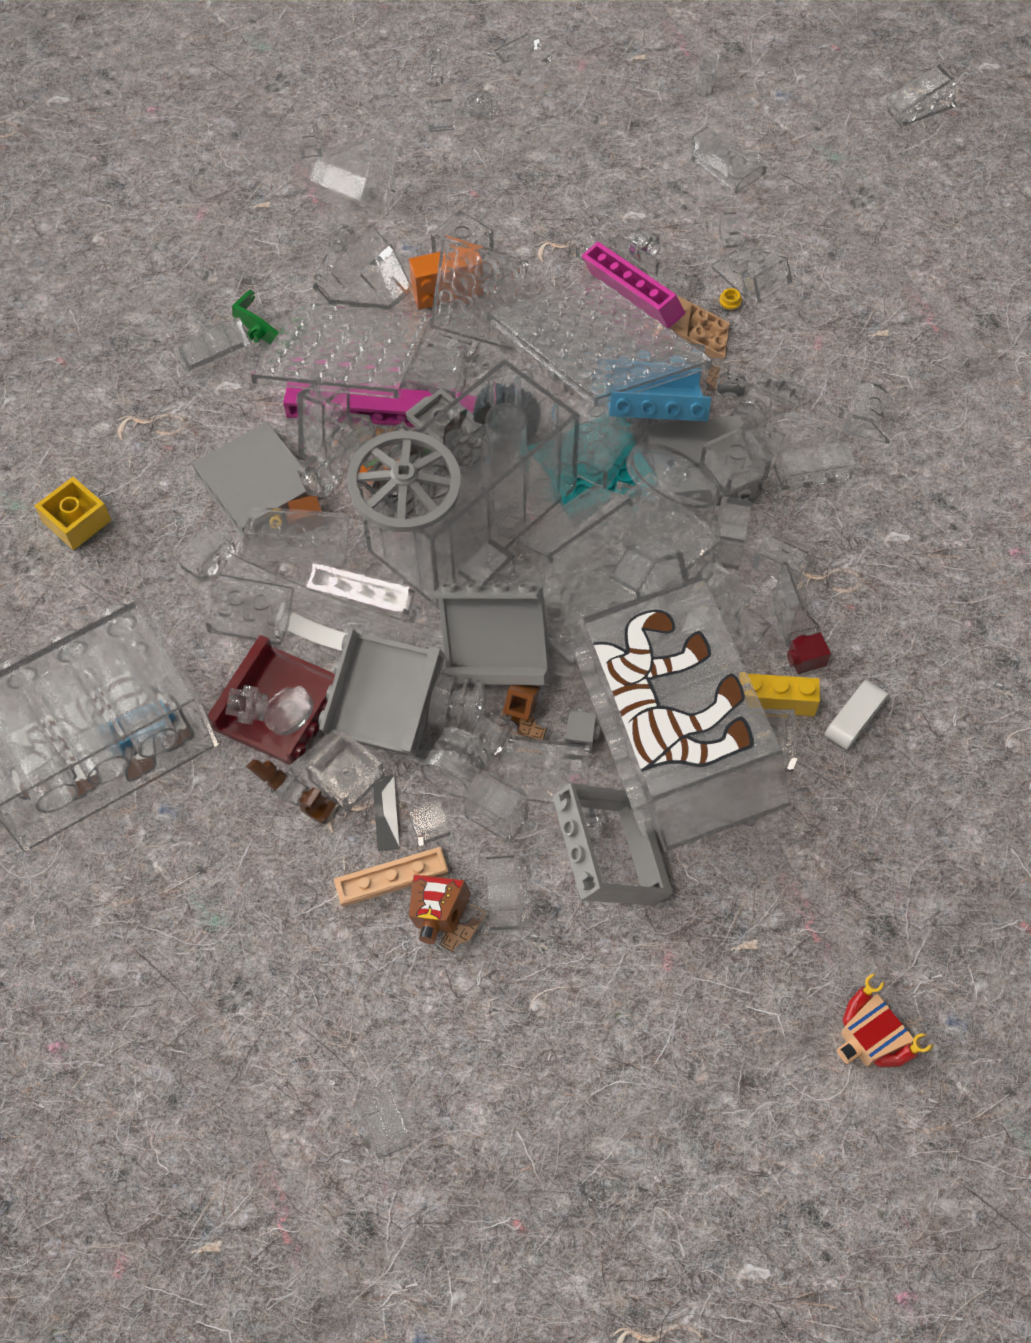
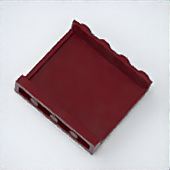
(271, 672)

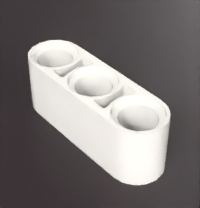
(856, 714)

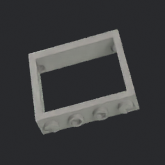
(644, 850)

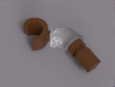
(293, 791)

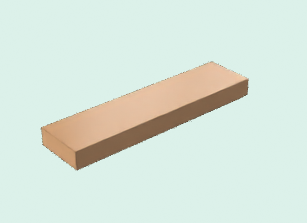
(389, 876)

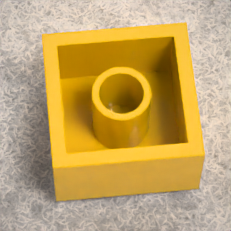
(73, 513)

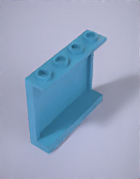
(673, 401)

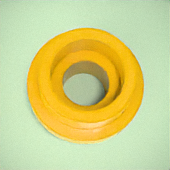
(730, 299)

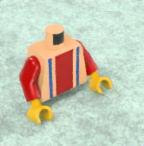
(875, 1032)

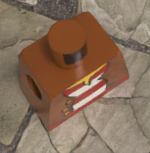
(437, 905)

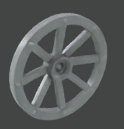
(403, 483)

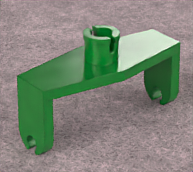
(257, 326)

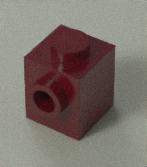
(808, 653)

